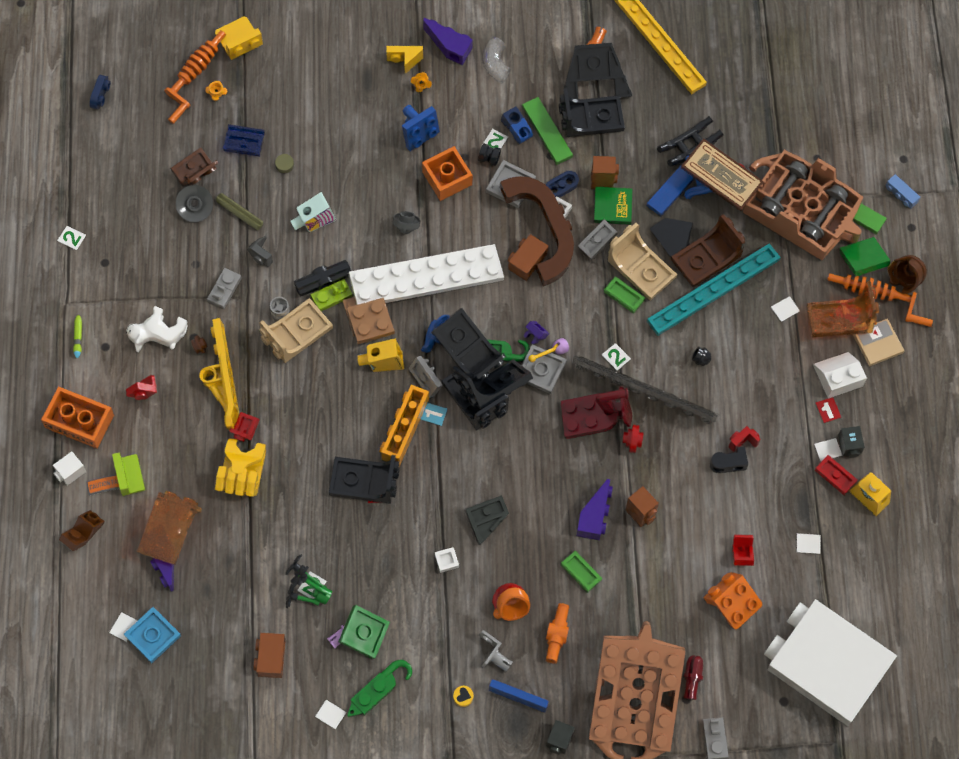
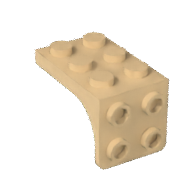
(639, 263)
(295, 330)

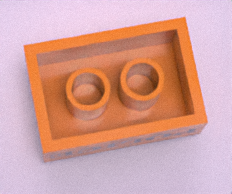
(77, 417)

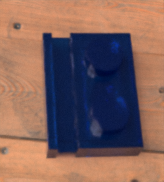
(244, 140)

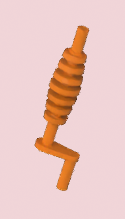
(194, 67)
(883, 291)

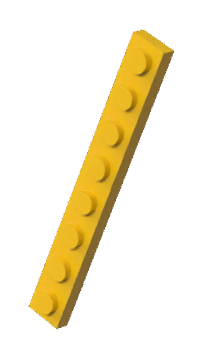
(663, 44)

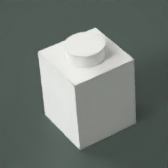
(68, 469)

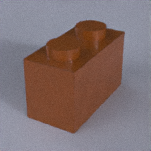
(604, 171)
(529, 254)
(642, 507)
(270, 655)

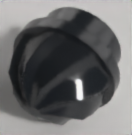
(701, 356)

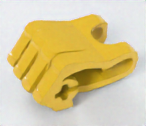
(241, 470)

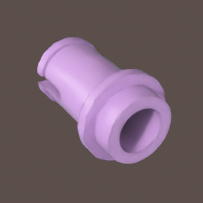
(335, 637)

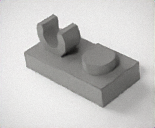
(597, 239)
(224, 288)
(425, 376)
(715, 738)

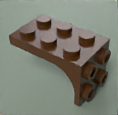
(710, 253)

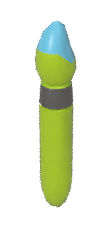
(77, 336)

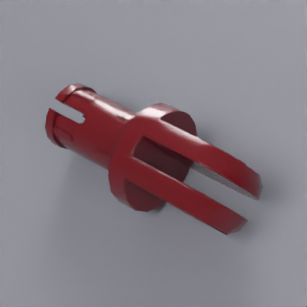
(693, 675)

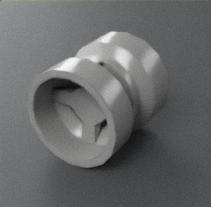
(281, 305)

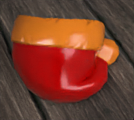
(510, 602)

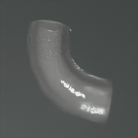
(492, 60)

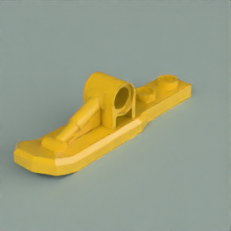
(222, 383)

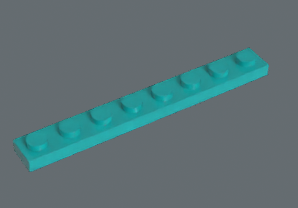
(713, 289)

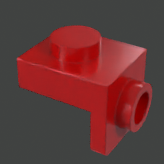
(142, 389)
(244, 427)
(740, 438)
(743, 550)

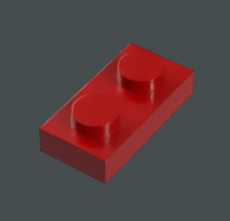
(836, 475)

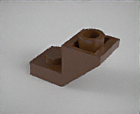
(83, 530)

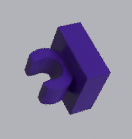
(537, 330)

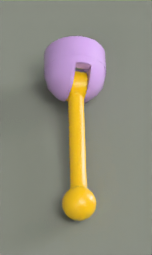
(559, 346)

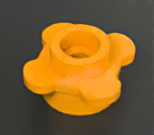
(421, 77)
(216, 85)

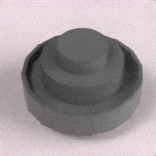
(406, 222)

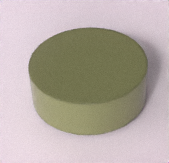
(284, 163)

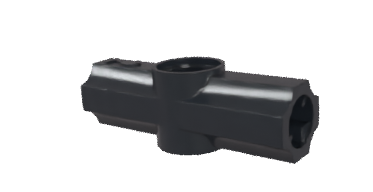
(322, 277)

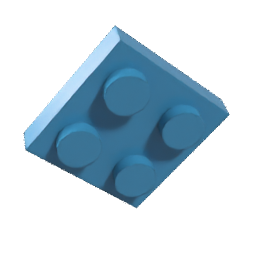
(152, 635)

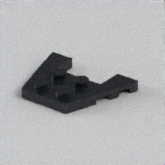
(595, 63)

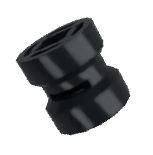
(489, 154)

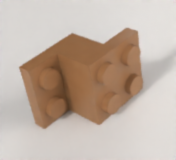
(368, 320)

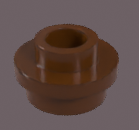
(199, 344)

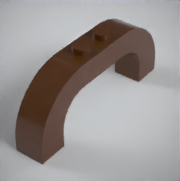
(532, 189)

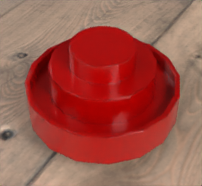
(633, 438)

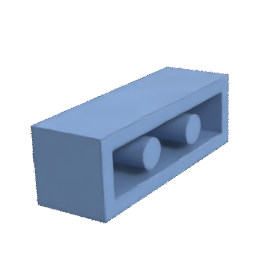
(902, 191)

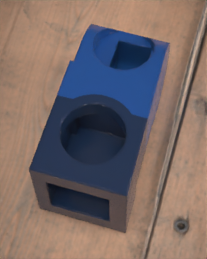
(517, 125)

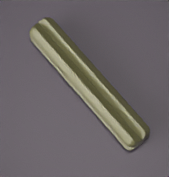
(239, 211)

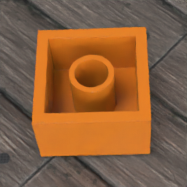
(447, 173)

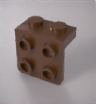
(192, 167)

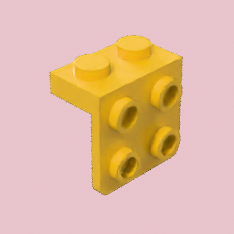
(240, 37)

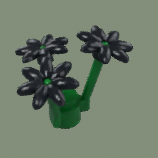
(320, 593)

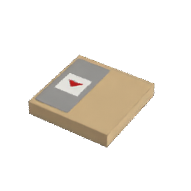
(880, 344)

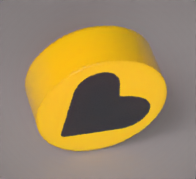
(463, 696)

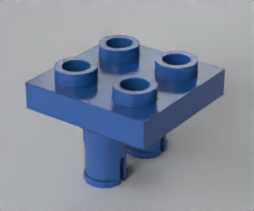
(419, 127)

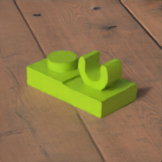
(331, 295)

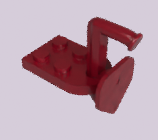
(595, 413)

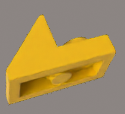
(409, 54)

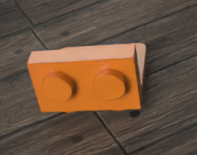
(734, 599)

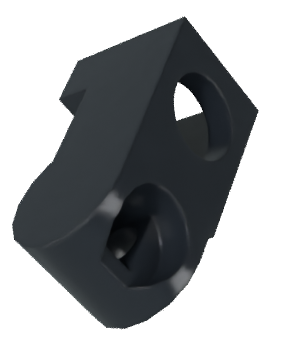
(729, 462)

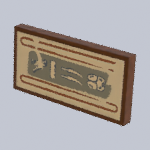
(722, 174)

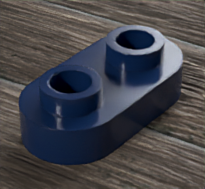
(97, 97)
(560, 185)

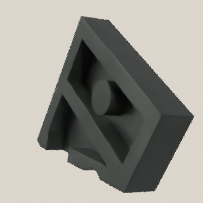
(486, 517)

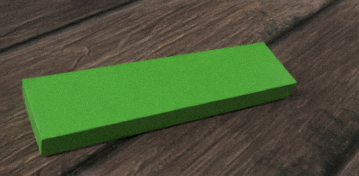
(547, 131)

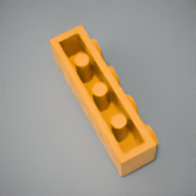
(405, 425)

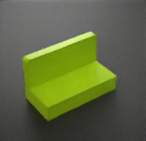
(128, 474)

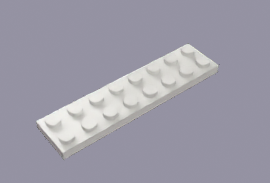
(427, 275)

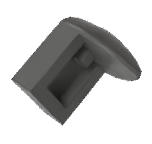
(260, 255)

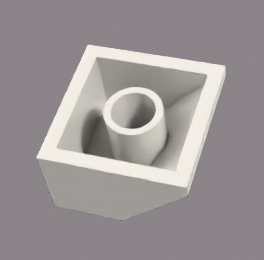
(840, 374)

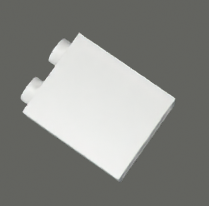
(829, 660)

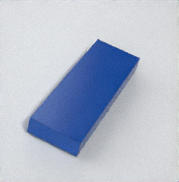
(670, 191)
(518, 695)

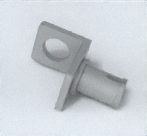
(494, 656)

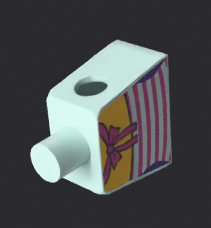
(313, 214)

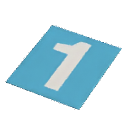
(434, 414)

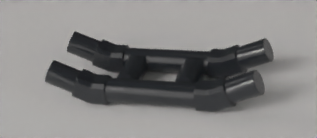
(693, 132)

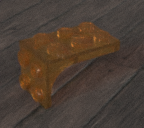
(844, 316)
(168, 527)

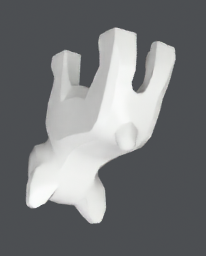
(155, 330)

